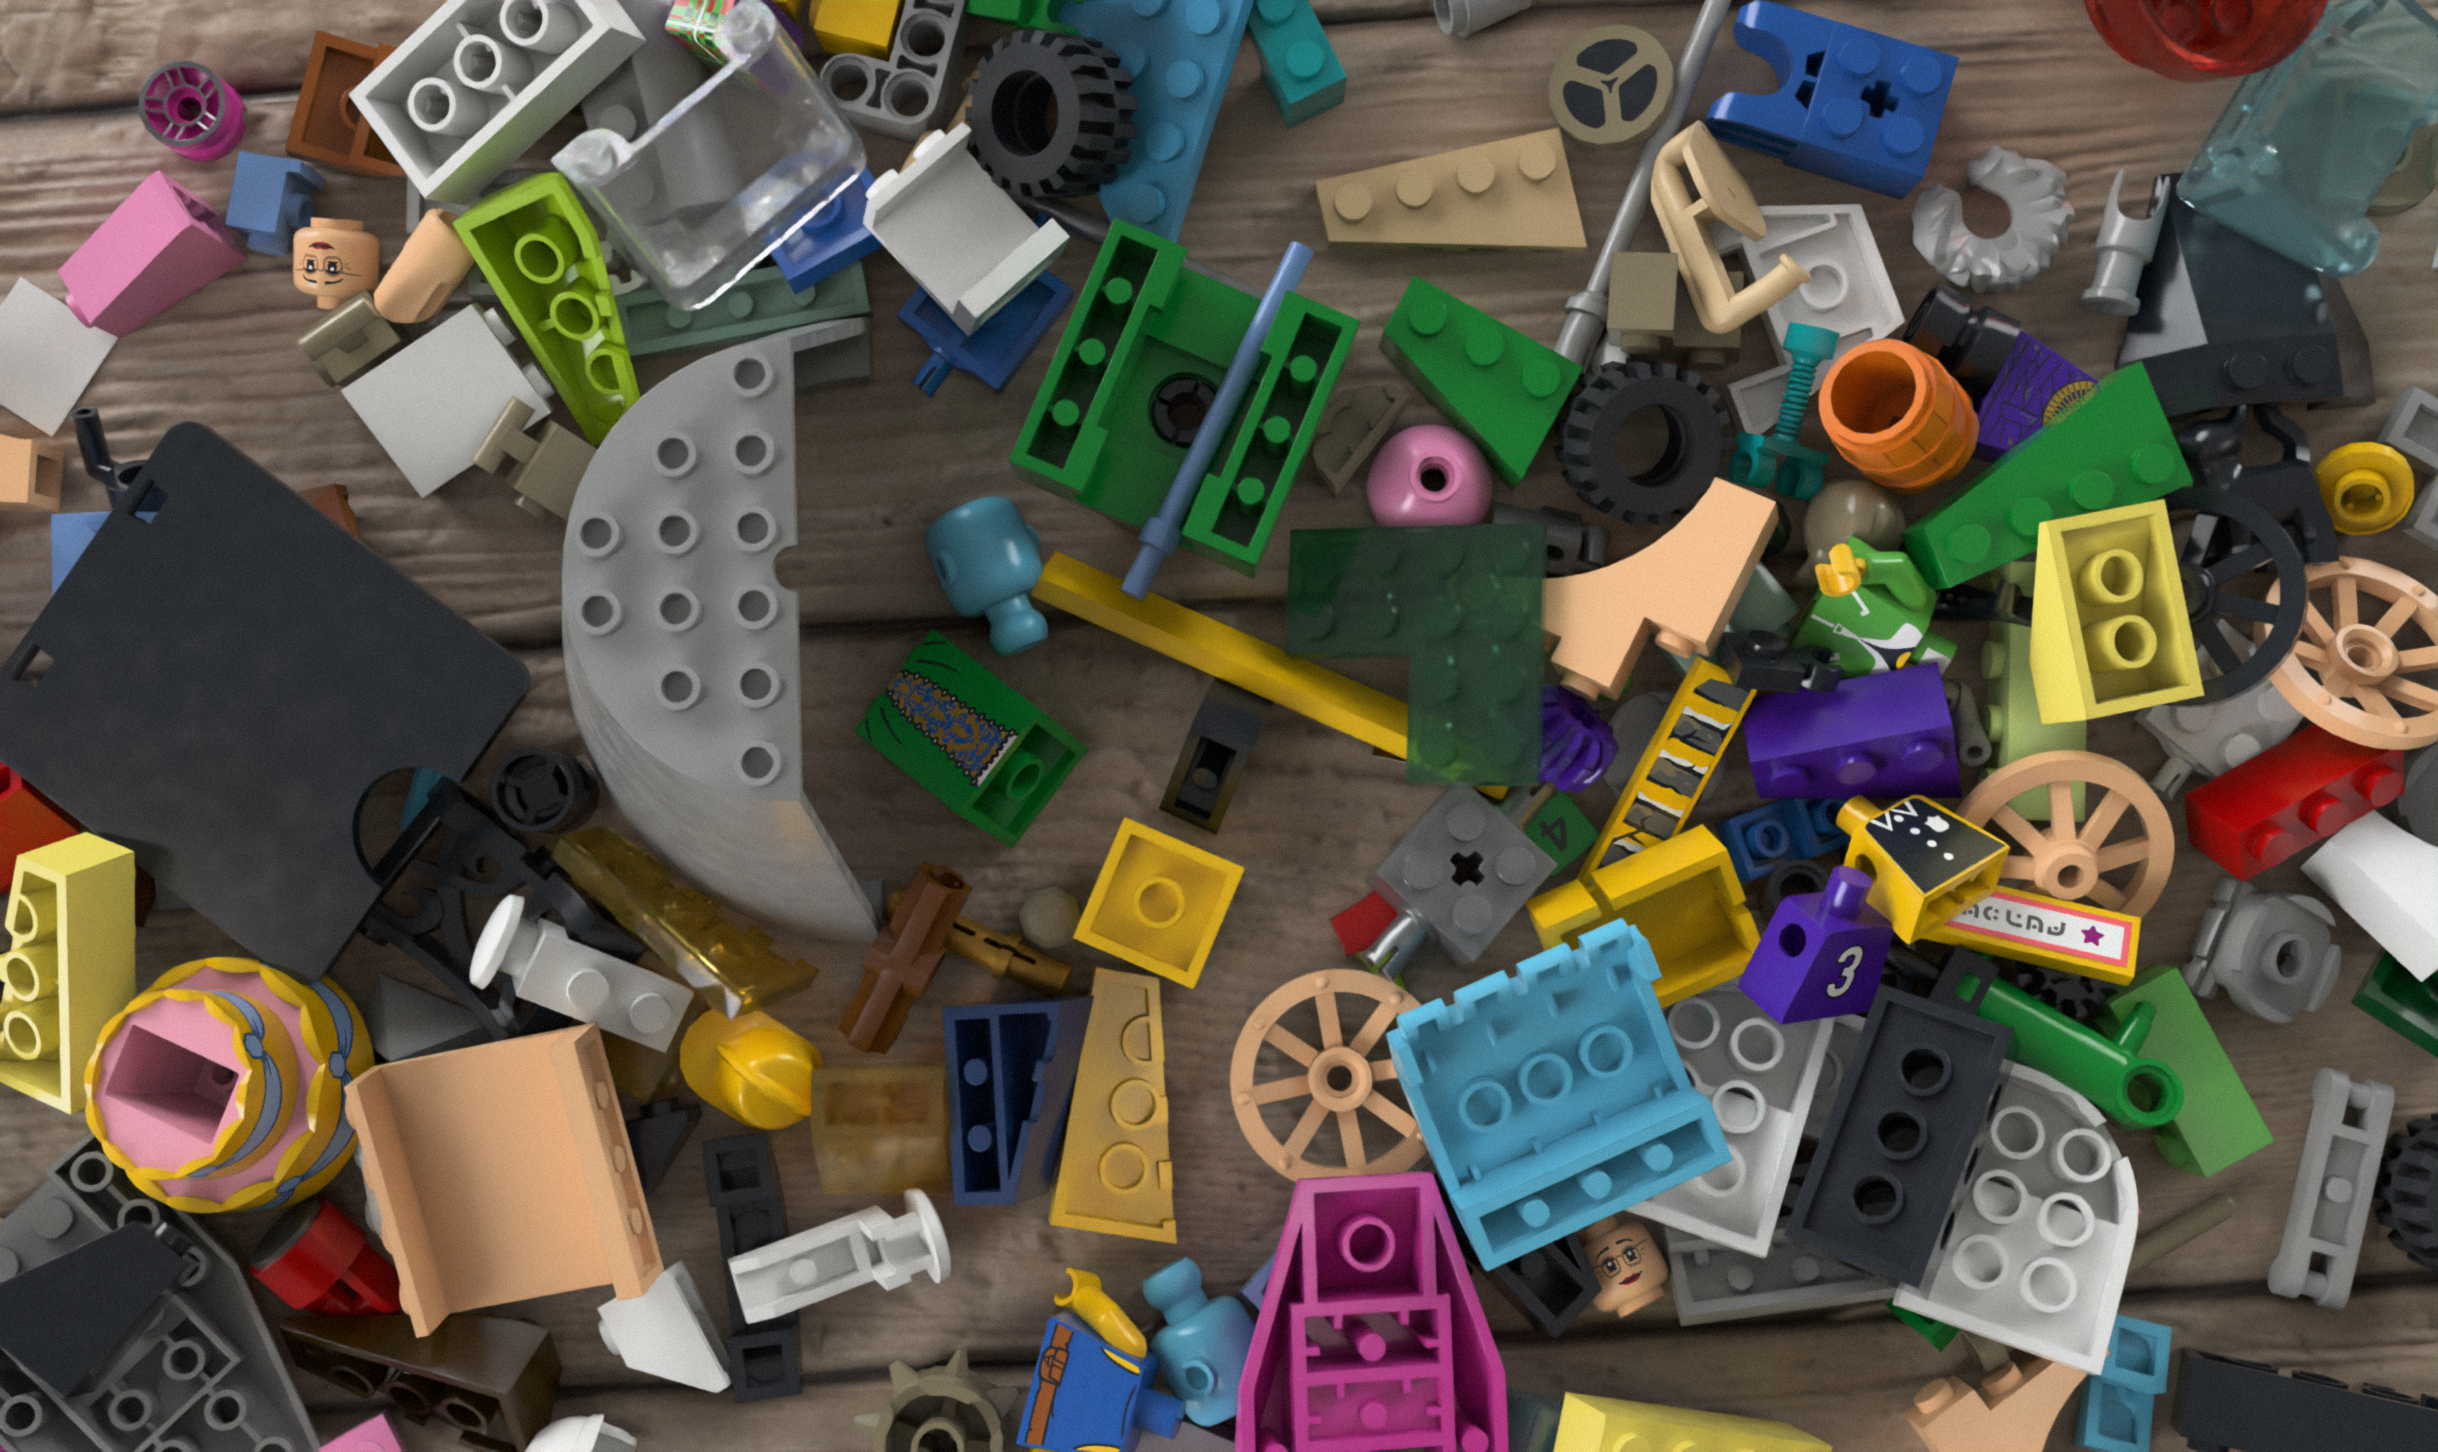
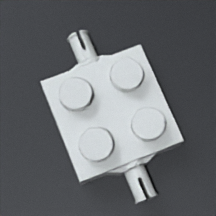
(2220, 735)

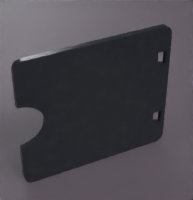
(243, 694)

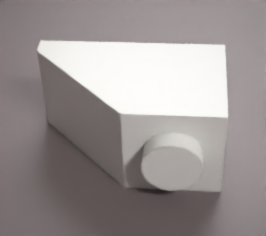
(669, 1333)

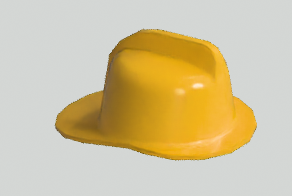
(750, 1068)

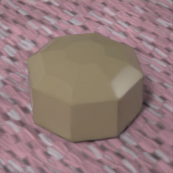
(1050, 917)

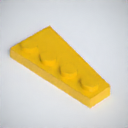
(1115, 1134)

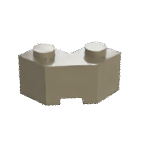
(1656, 316)

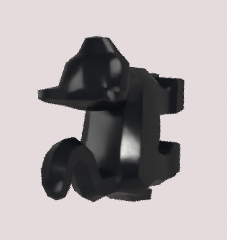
(2283, 489)

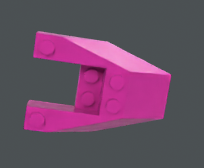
(1371, 1329)

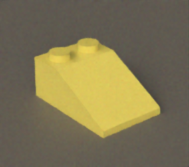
(2109, 616)

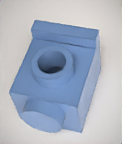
(271, 201)

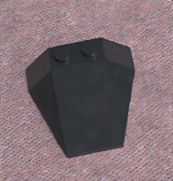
(2240, 324)

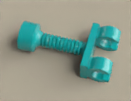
(1754, 459)

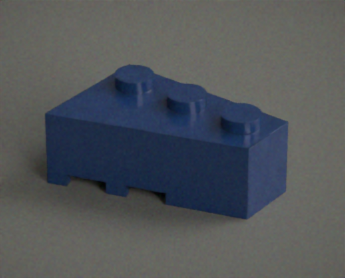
(1010, 1093)

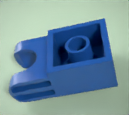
(1826, 89)

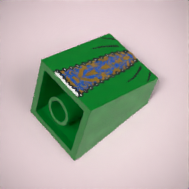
(970, 739)

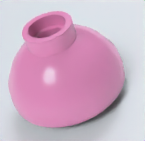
(1396, 487)

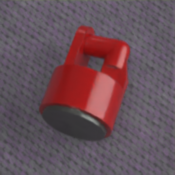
(315, 1248)

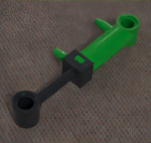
(2045, 1035)

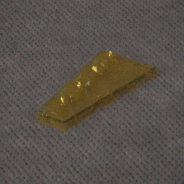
(682, 925)

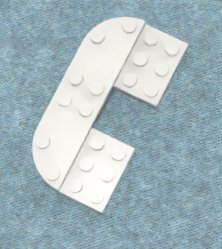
(2042, 1222)

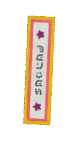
(2048, 934)

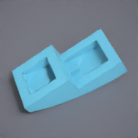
(2119, 1403)

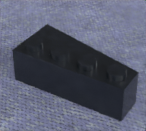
(2253, 1409)

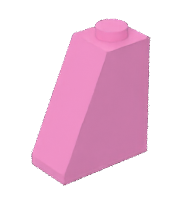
(148, 257)

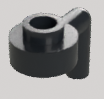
(101, 467)

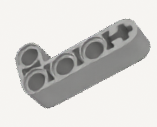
(906, 73)

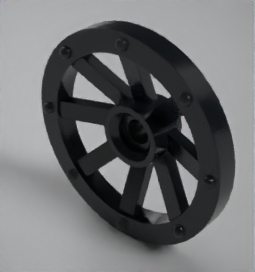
(2208, 599)

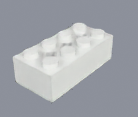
(489, 84)

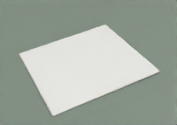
(45, 356)

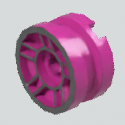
(167, 111)

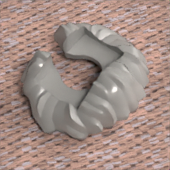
(2017, 257)

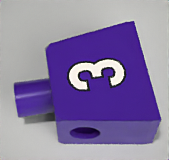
(1820, 953)

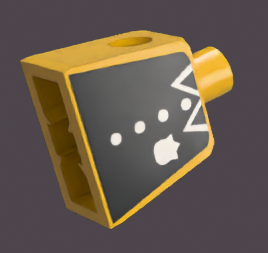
(1921, 861)

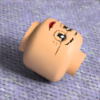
(335, 260)
(1625, 1265)

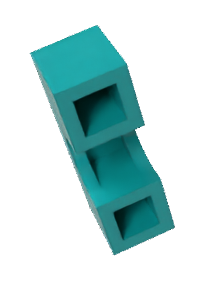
(1295, 59)

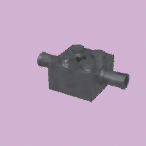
(1419, 869)

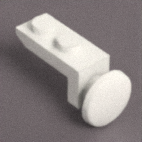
(577, 978)
(842, 1257)

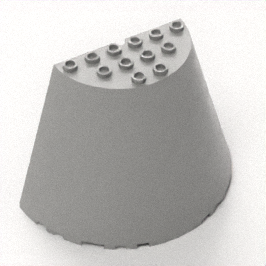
(691, 644)

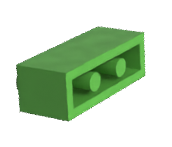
(2217, 1114)

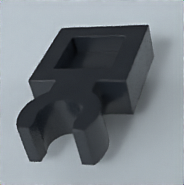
(1768, 663)

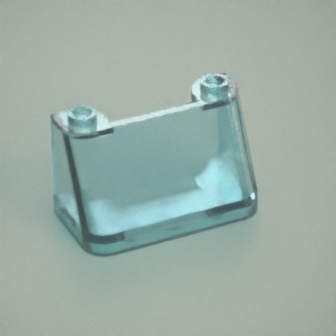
(2320, 134)

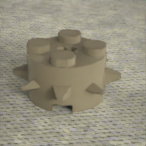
(946, 1400)

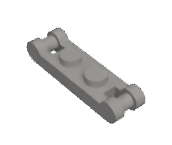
(2333, 1189)

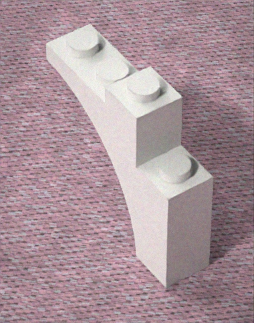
(2386, 886)

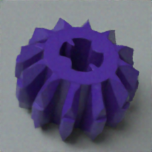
(1574, 741)

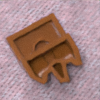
(327, 122)

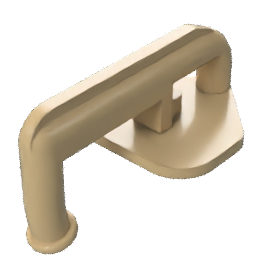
(1685, 227)

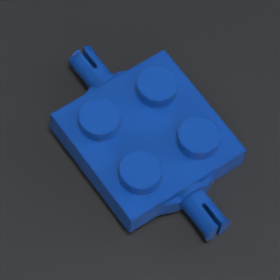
(999, 345)

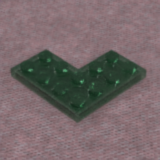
(1465, 614)

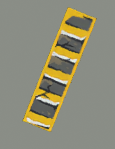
(1672, 766)

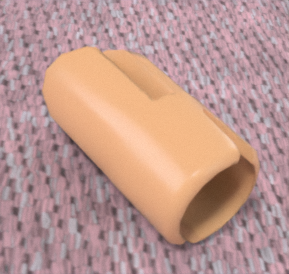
(425, 271)

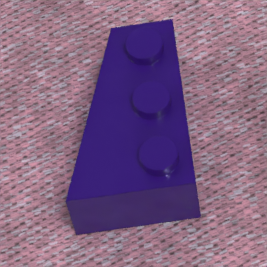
(1867, 739)

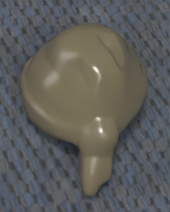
(1846, 509)

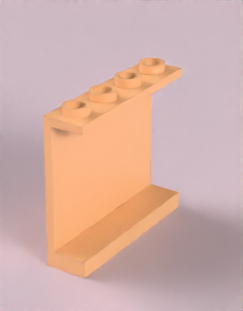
(503, 1174)

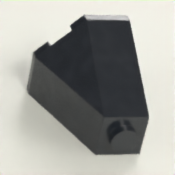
(92, 1304)

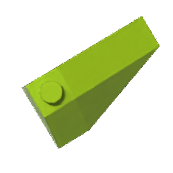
(558, 292)

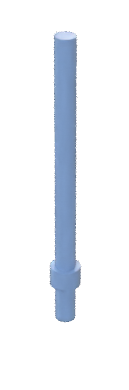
(1162, 533)

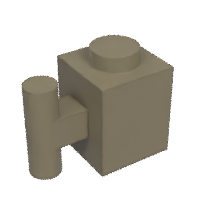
(352, 341)
(545, 465)

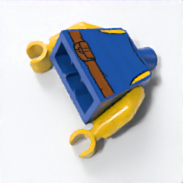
(1094, 1379)

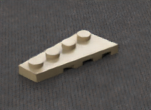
(1482, 196)

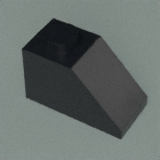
(1215, 755)

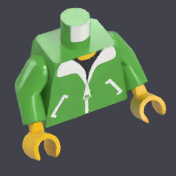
(1871, 613)

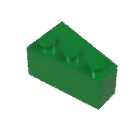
(1479, 374)

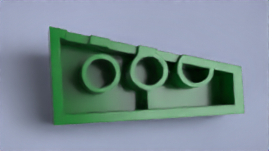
(2086, 459)

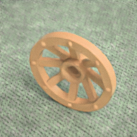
(2361, 658)
(2064, 845)
(1246, 1097)

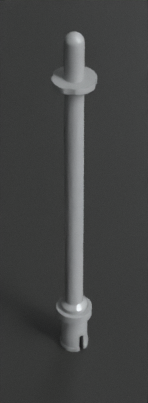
(1589, 309)

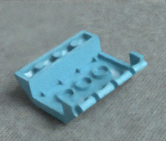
(1554, 1094)

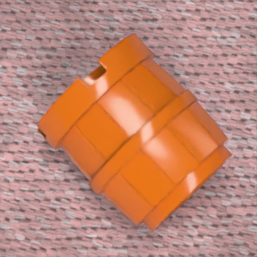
(1898, 416)

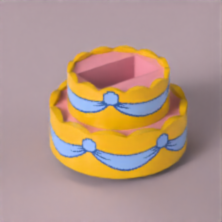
(218, 1143)

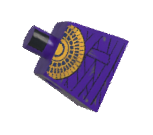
(2025, 396)

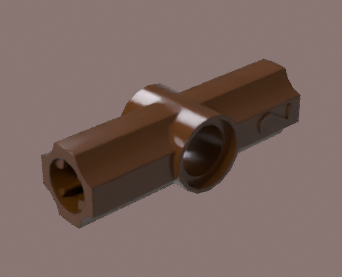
(904, 958)

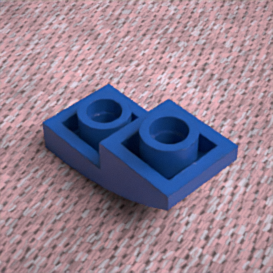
(1781, 832)

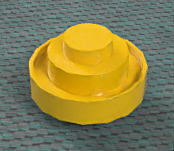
(2365, 487)

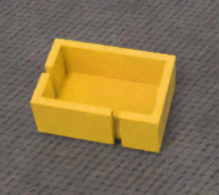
(1670, 896)

